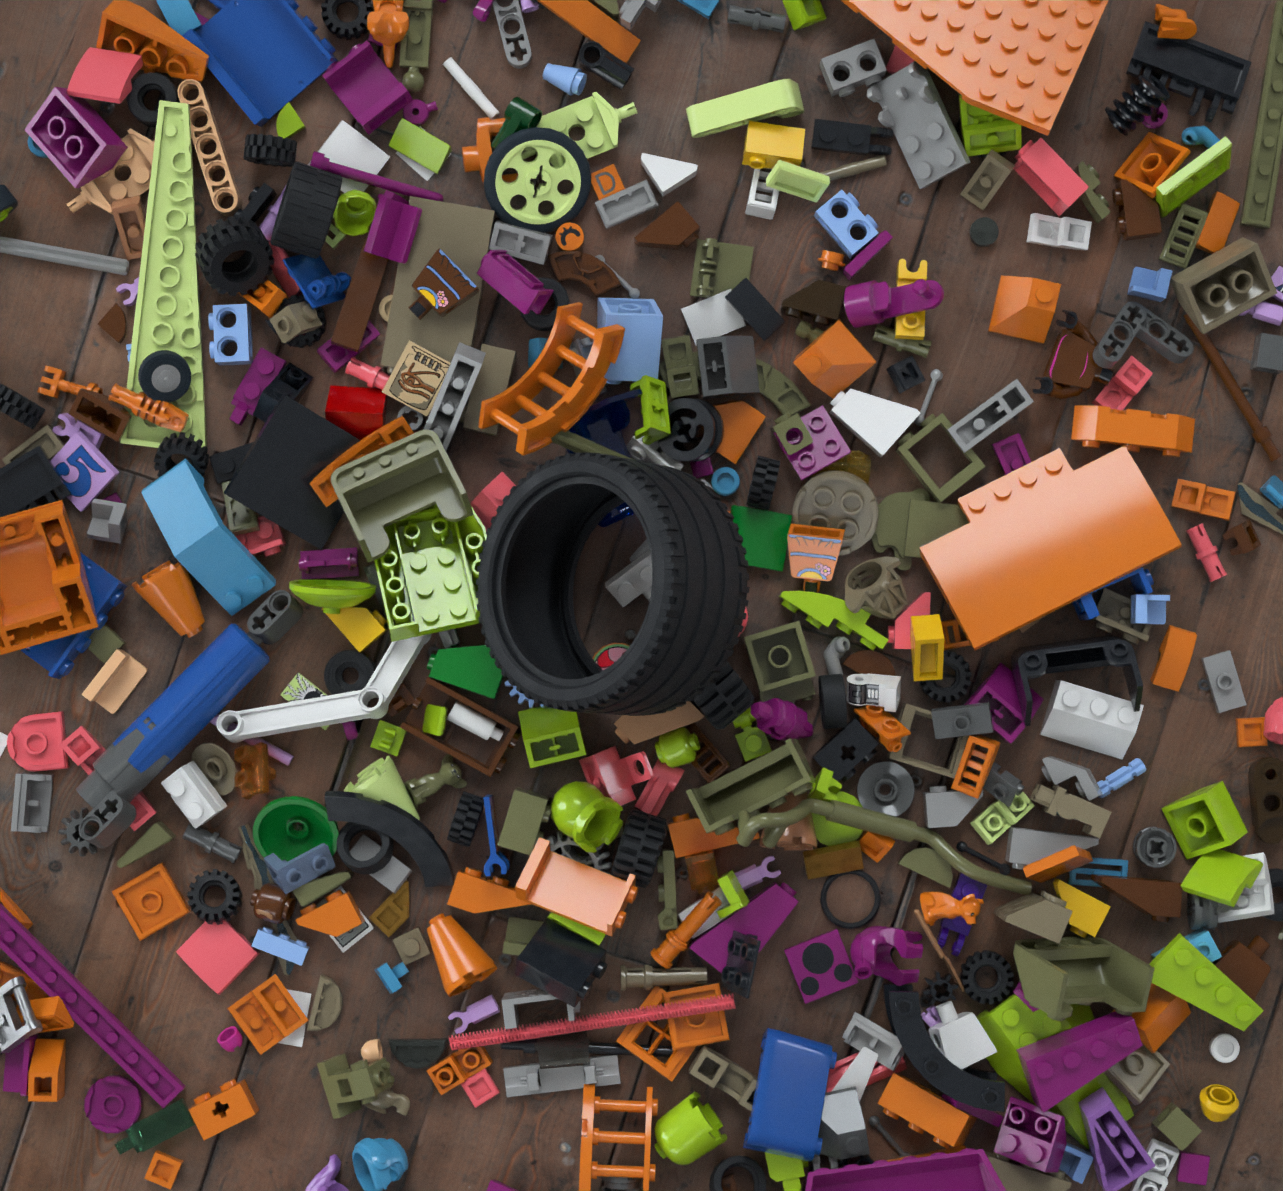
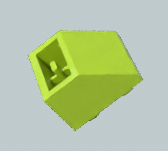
(551, 735)

